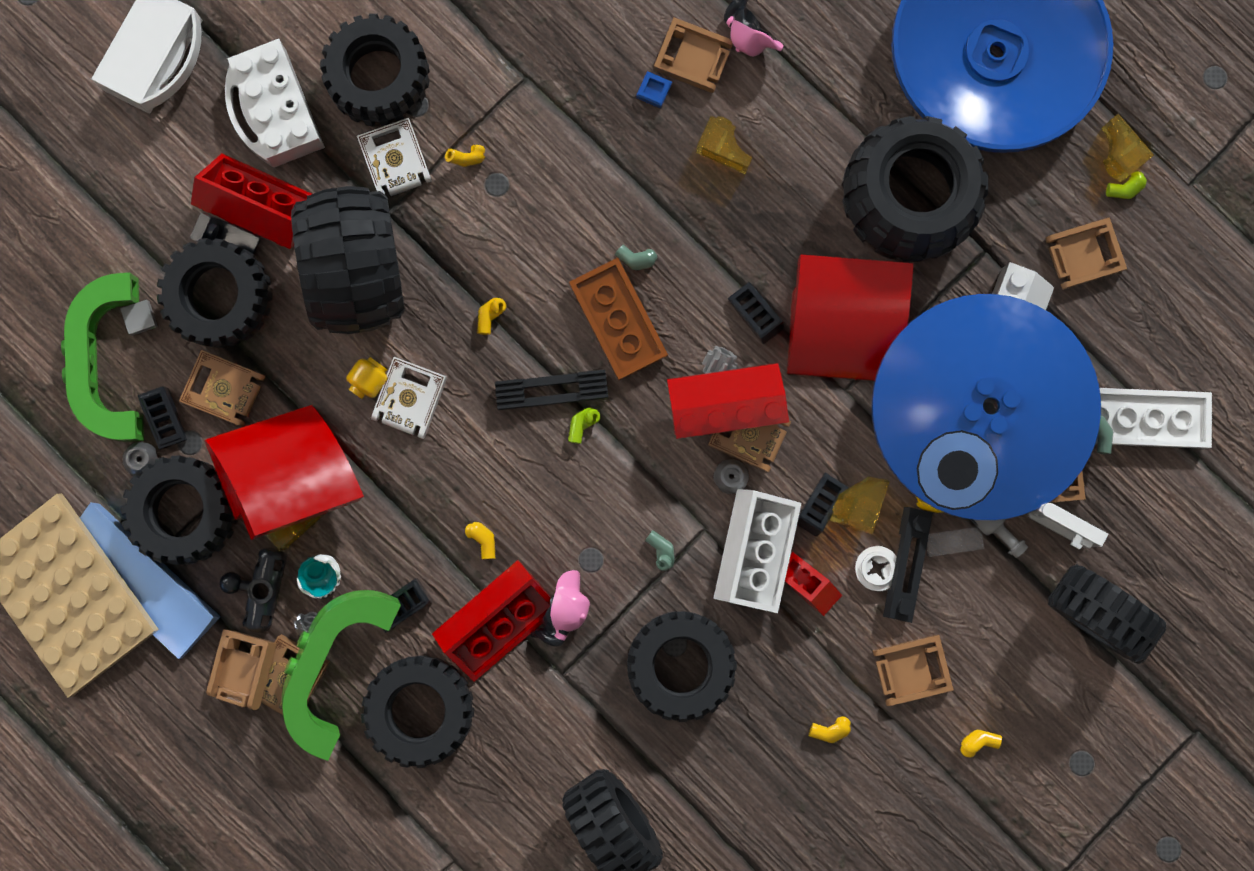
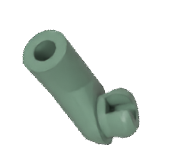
(638, 260)
(1105, 437)
(664, 550)

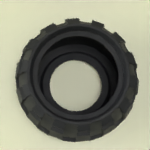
(886, 222)
(347, 260)

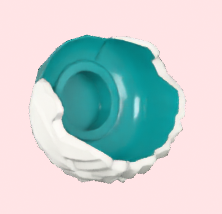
(318, 576)

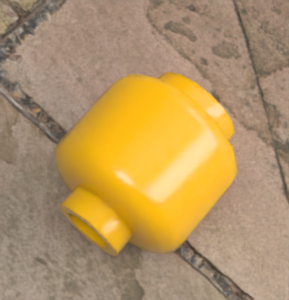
(367, 378)

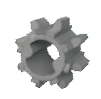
(719, 360)

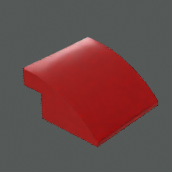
(846, 315)
(283, 471)

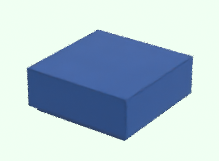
(654, 89)

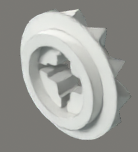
(864, 564)

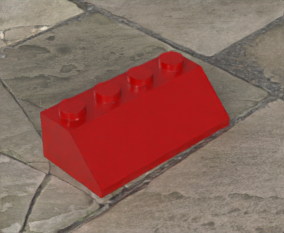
(248, 198)
(727, 400)
(494, 621)

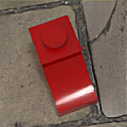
(811, 585)

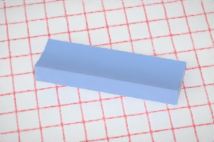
(164, 596)

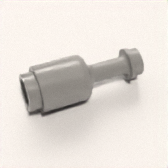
(997, 527)

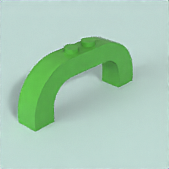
(81, 357)
(350, 608)

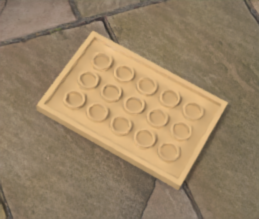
(68, 596)

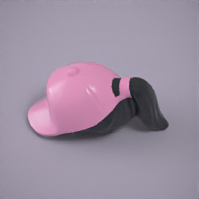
(746, 31)
(566, 611)

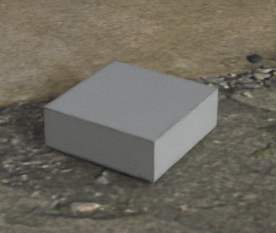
(139, 317)

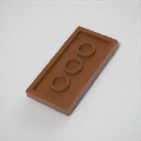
(618, 319)

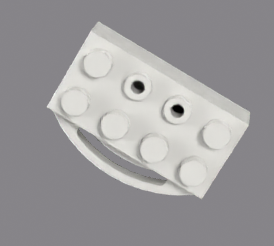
(150, 52)
(271, 104)

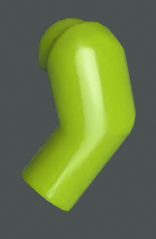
(1130, 189)
(580, 422)

